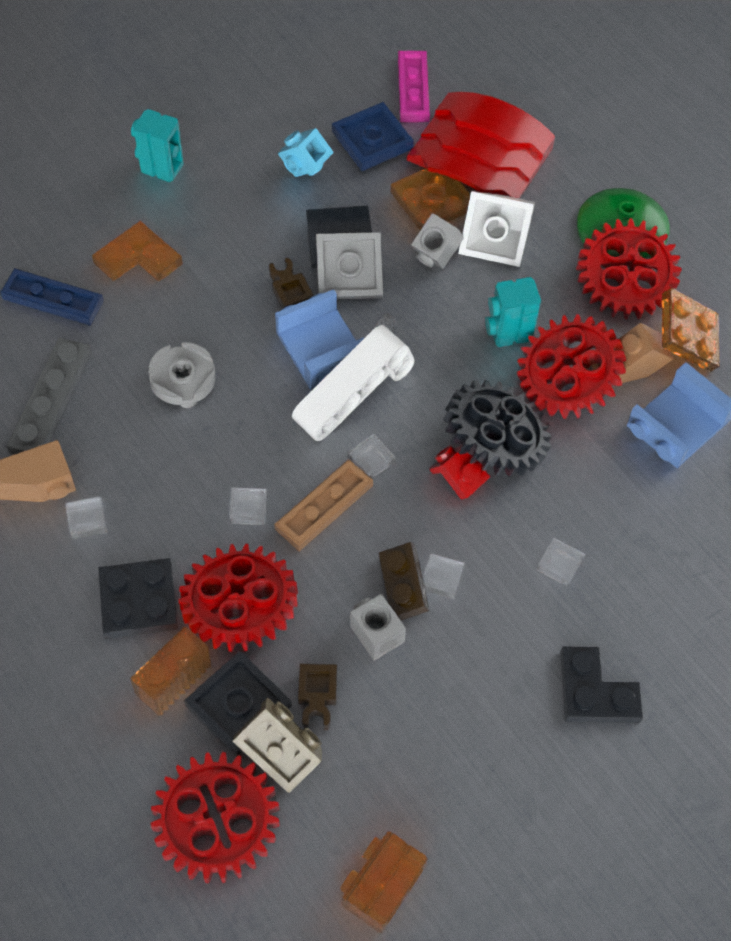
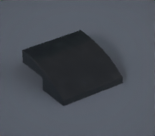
(333, 221)

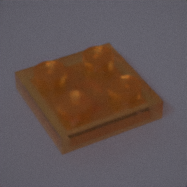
(430, 193)
(690, 330)

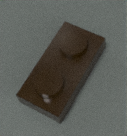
(404, 580)

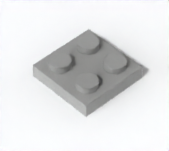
(350, 265)

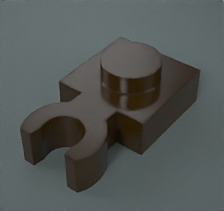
(287, 287)
(317, 689)

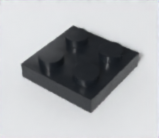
(137, 598)
(233, 698)

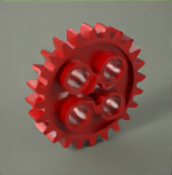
(628, 242)
(588, 385)
(238, 597)
(183, 830)

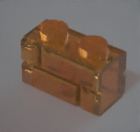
(383, 881)

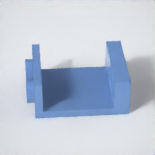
(315, 336)
(682, 416)

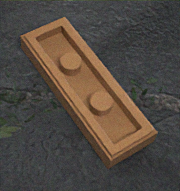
(323, 505)

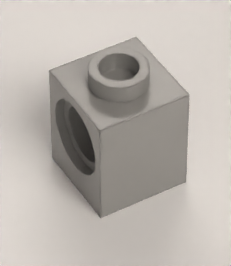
(437, 229)
(380, 640)

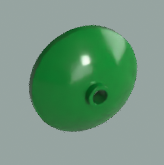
(620, 204)

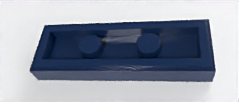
(52, 296)

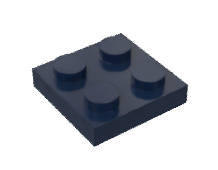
(372, 136)

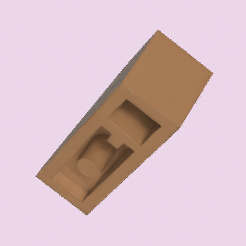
(36, 475)

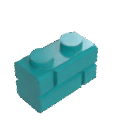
(158, 145)
(513, 311)

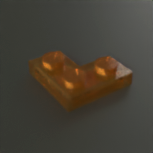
(135, 247)

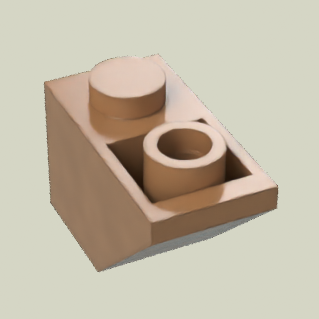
(642, 352)

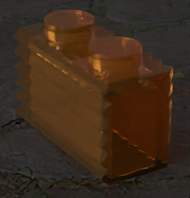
(171, 671)

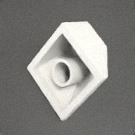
(496, 228)

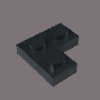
(590, 698)

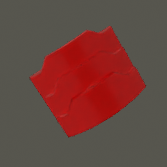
(483, 144)

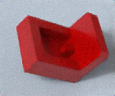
(459, 472)

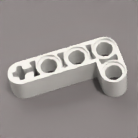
(352, 381)

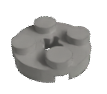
(185, 390)

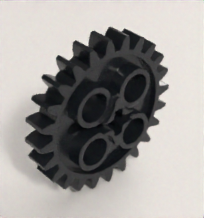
(497, 428)

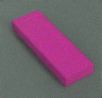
(413, 86)

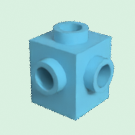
(305, 152)

